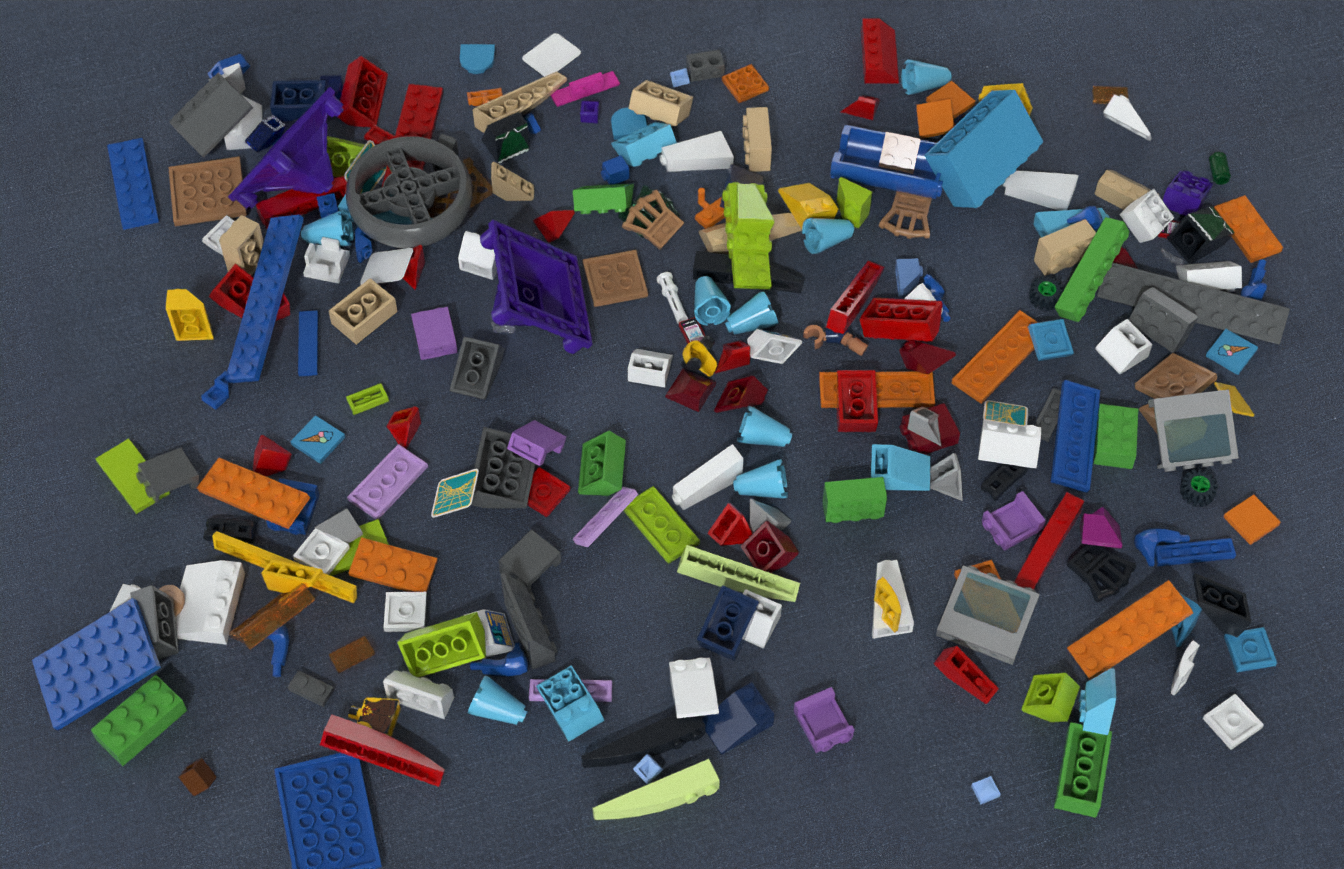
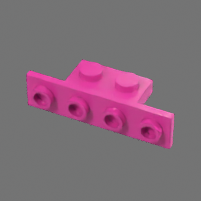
(585, 87)

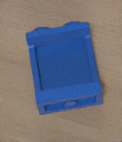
(303, 520)

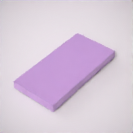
(387, 482)

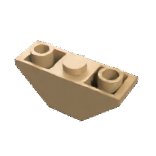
(510, 185)

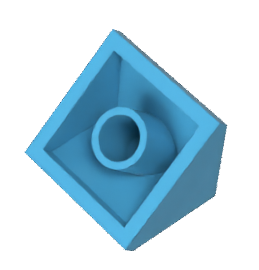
(1184, 628)

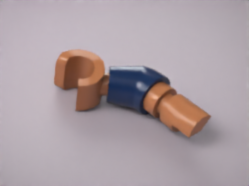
(829, 336)

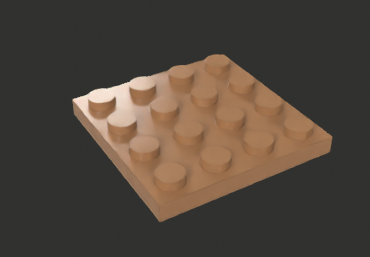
(203, 190)

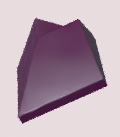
(1100, 529)

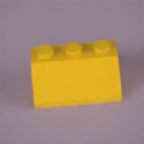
(187, 316)

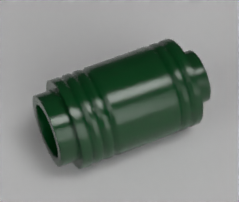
(1219, 168)

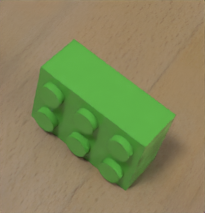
(1116, 436)
(854, 499)

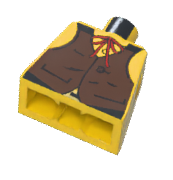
(377, 714)

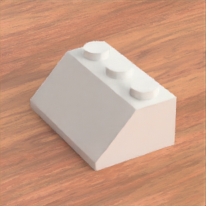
(236, 137)
(1214, 275)
(1009, 444)
(419, 693)

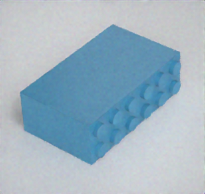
(984, 148)

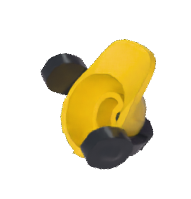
(698, 357)

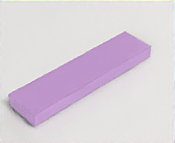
(605, 516)
(599, 690)

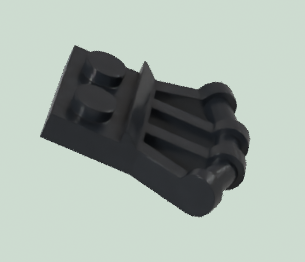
(1091, 561)

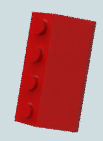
(879, 52)
(362, 93)
(902, 319)

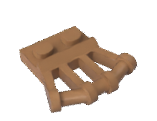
(910, 206)
(662, 228)

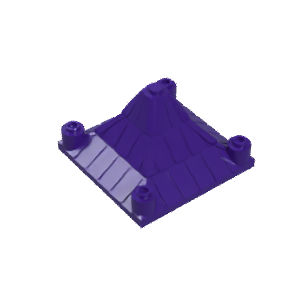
(297, 158)
(537, 286)

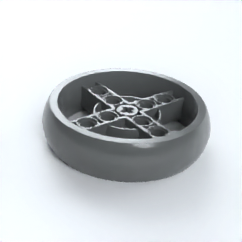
(408, 192)

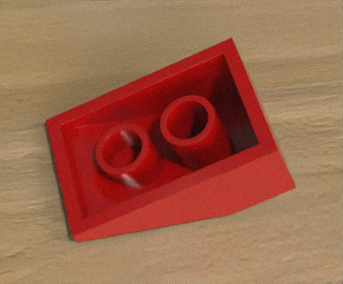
(233, 290)
(856, 401)

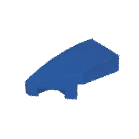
(532, 124)
(218, 393)

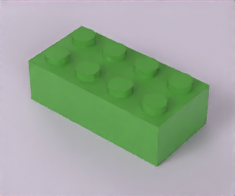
(139, 720)
(1082, 771)

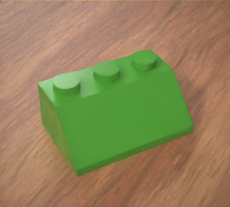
(603, 198)
(602, 465)

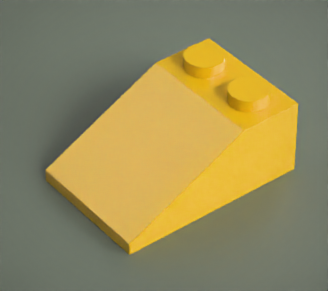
(808, 202)

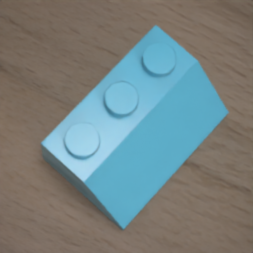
(639, 147)
(1098, 703)

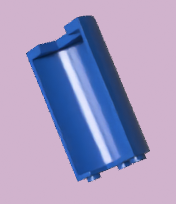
(860, 158)

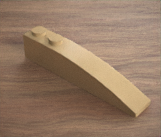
(519, 100)
(716, 238)

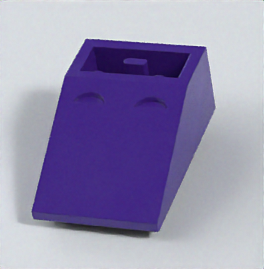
(1186, 193)

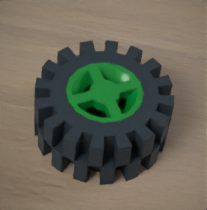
(1040, 289)
(1198, 488)

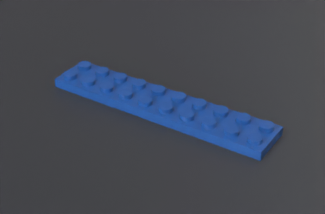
(264, 299)

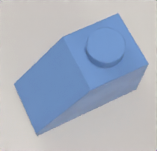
(907, 275)

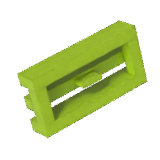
(368, 401)

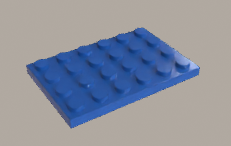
(95, 664)
(327, 814)

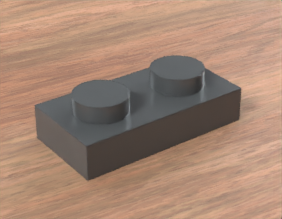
(311, 688)

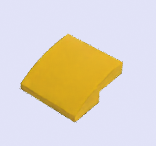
(888, 601)

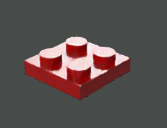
(546, 492)

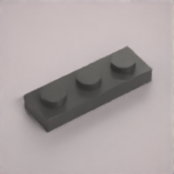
(1049, 415)

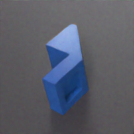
(220, 65)
(363, 245)

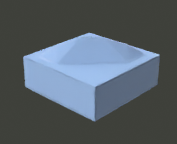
(679, 77)
(648, 769)
(985, 790)

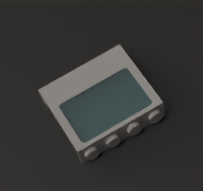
(1195, 429)
(987, 614)

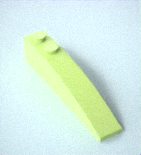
(735, 575)
(662, 794)

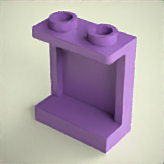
(434, 333)
(535, 441)
(1013, 522)
(823, 720)

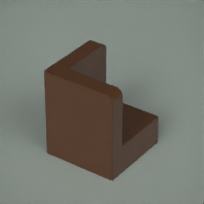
(197, 777)

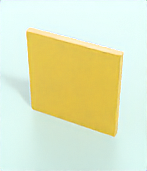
(1237, 402)

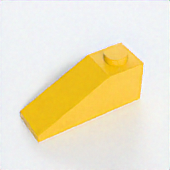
(286, 576)

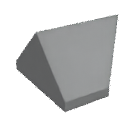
(925, 424)
(946, 477)
(761, 512)
(341, 526)

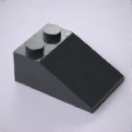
(1223, 605)

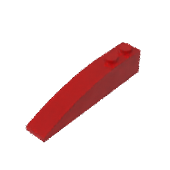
(296, 202)
(854, 298)
(1050, 541)
(379, 749)

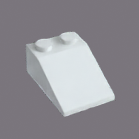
(693, 687)

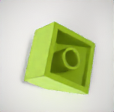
(853, 202)
(1051, 697)

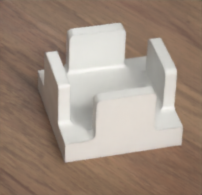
(326, 260)

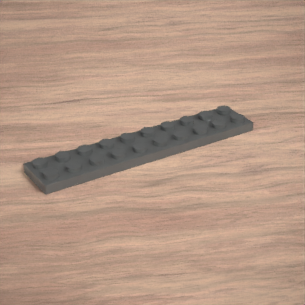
(1212, 306)

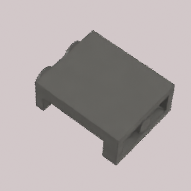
(167, 473)
(529, 559)

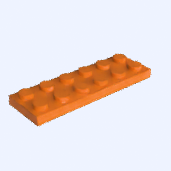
(996, 359)
(892, 389)
(253, 493)
(1130, 630)

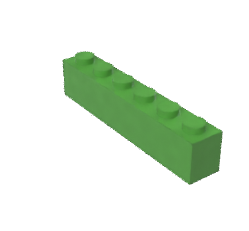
(1092, 269)

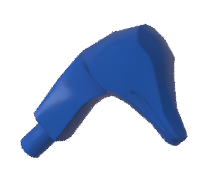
(1092, 216)
(1255, 288)
(938, 293)
(1148, 539)
(281, 642)
(512, 665)

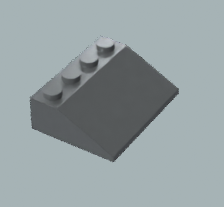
(211, 114)
(503, 475)
(528, 622)

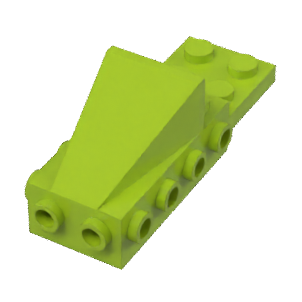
(748, 234)

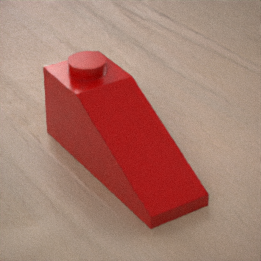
(965, 673)

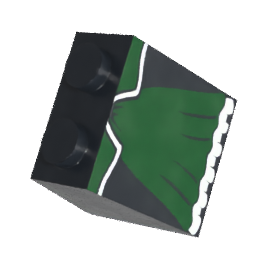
(507, 138)
(1200, 234)

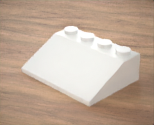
(210, 601)

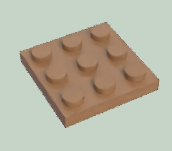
(615, 278)
(1174, 378)

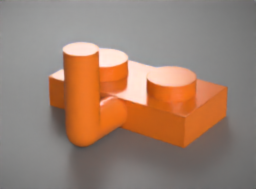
(481, 97)
(711, 213)

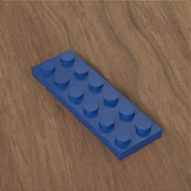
(132, 183)
(1075, 436)

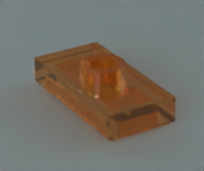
(1104, 94)
(351, 654)

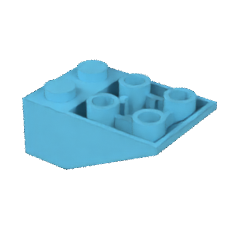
(900, 468)
(570, 703)

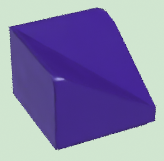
(589, 112)

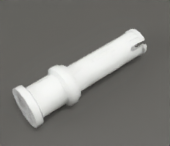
(670, 291)

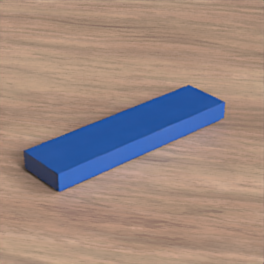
(308, 343)
(1194, 552)

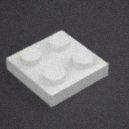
(321, 551)
(405, 611)
(1233, 721)

